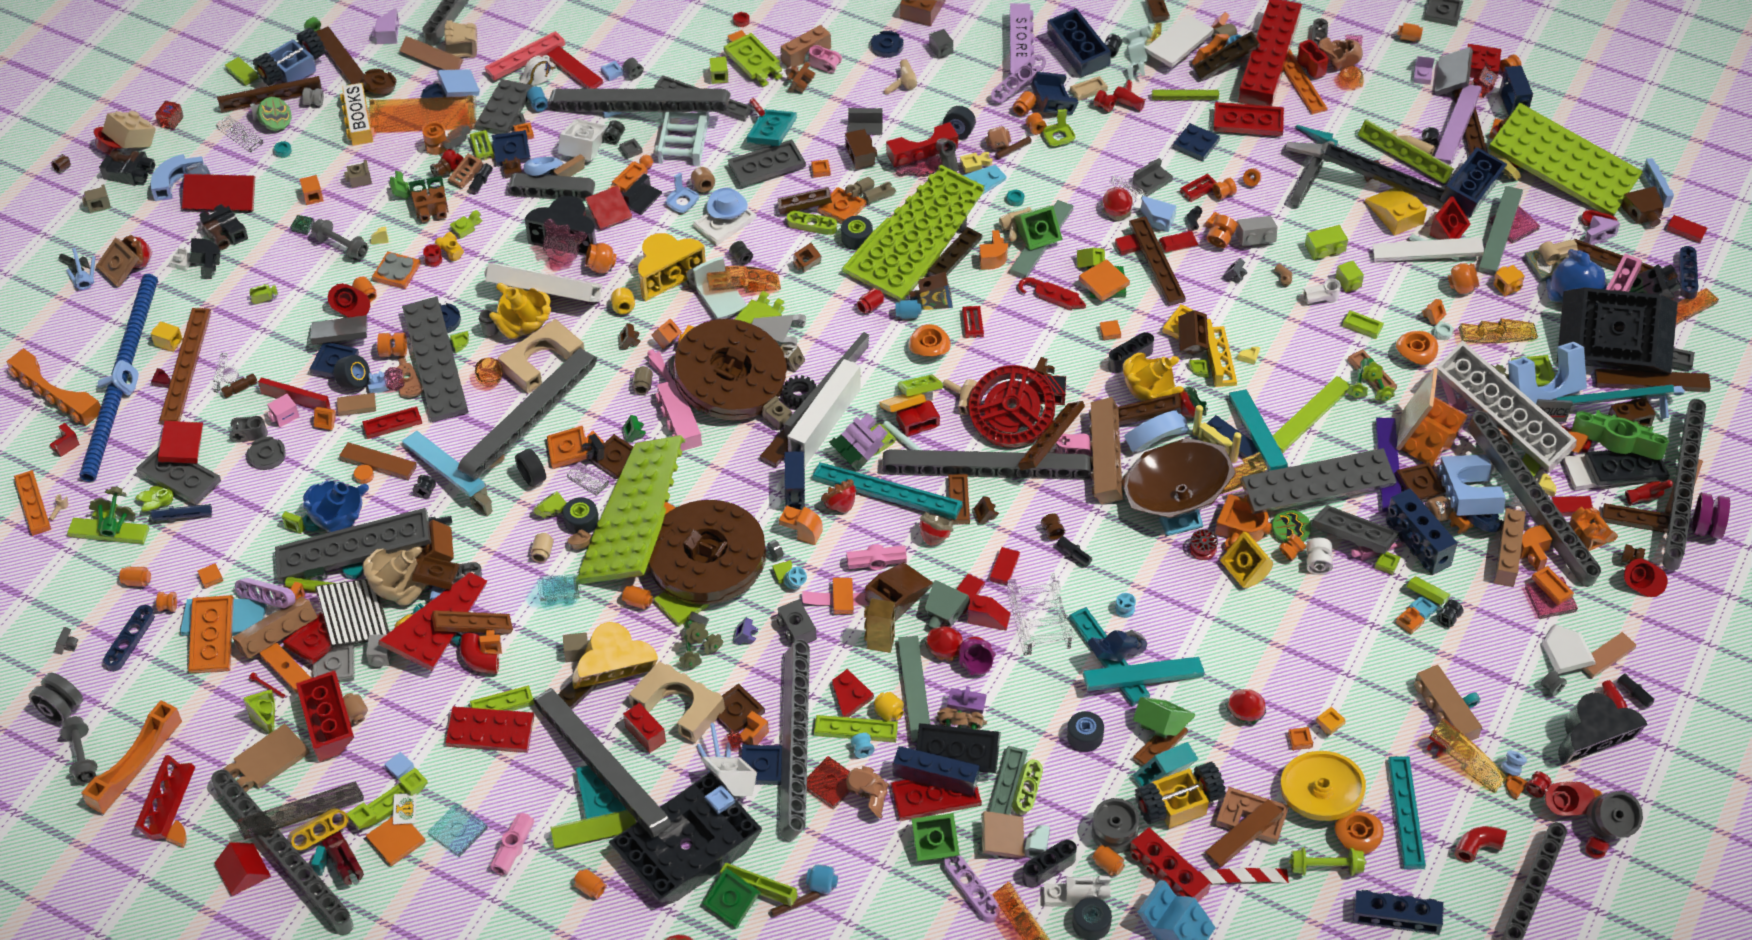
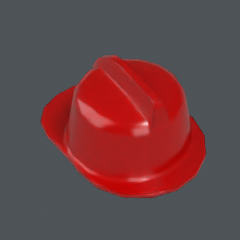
(104, 142)
(348, 300)
(1645, 577)
(1569, 798)

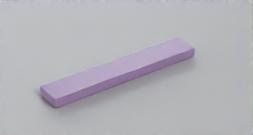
(1458, 123)

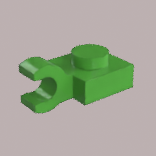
(399, 186)

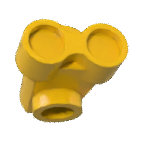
(450, 245)

